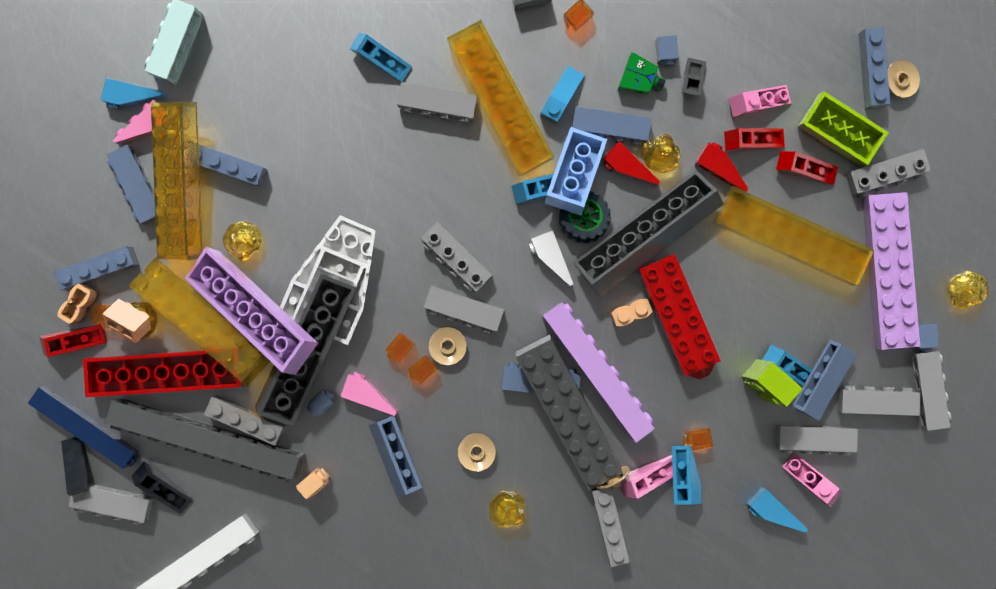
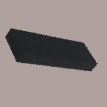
(74, 466)

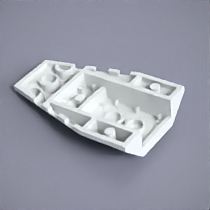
(343, 252)

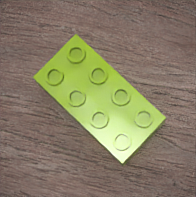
(843, 129)
(771, 382)

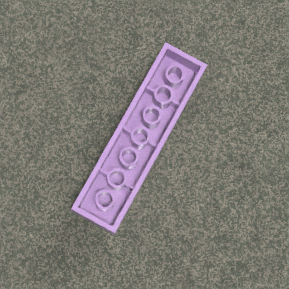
(891, 271)
(251, 311)
(602, 377)

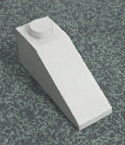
(549, 253)

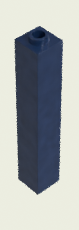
(83, 427)

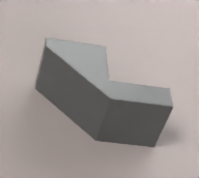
(693, 77)

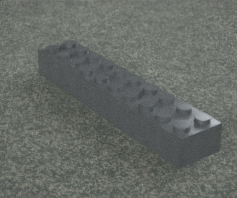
(204, 438)

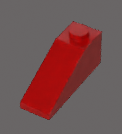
(754, 139)
(626, 164)
(718, 164)
(806, 167)
(72, 340)

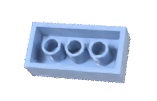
(575, 171)

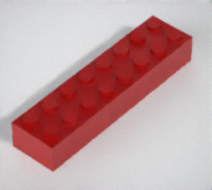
(154, 374)

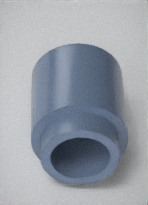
(321, 403)

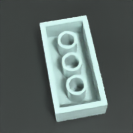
(174, 41)

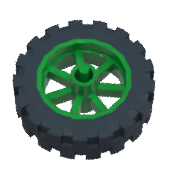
(588, 234)

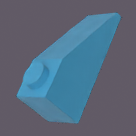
(380, 56)
(125, 94)
(561, 95)
(531, 189)
(787, 363)
(685, 477)
(770, 509)

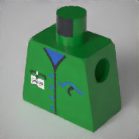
(640, 76)

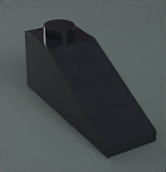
(160, 487)

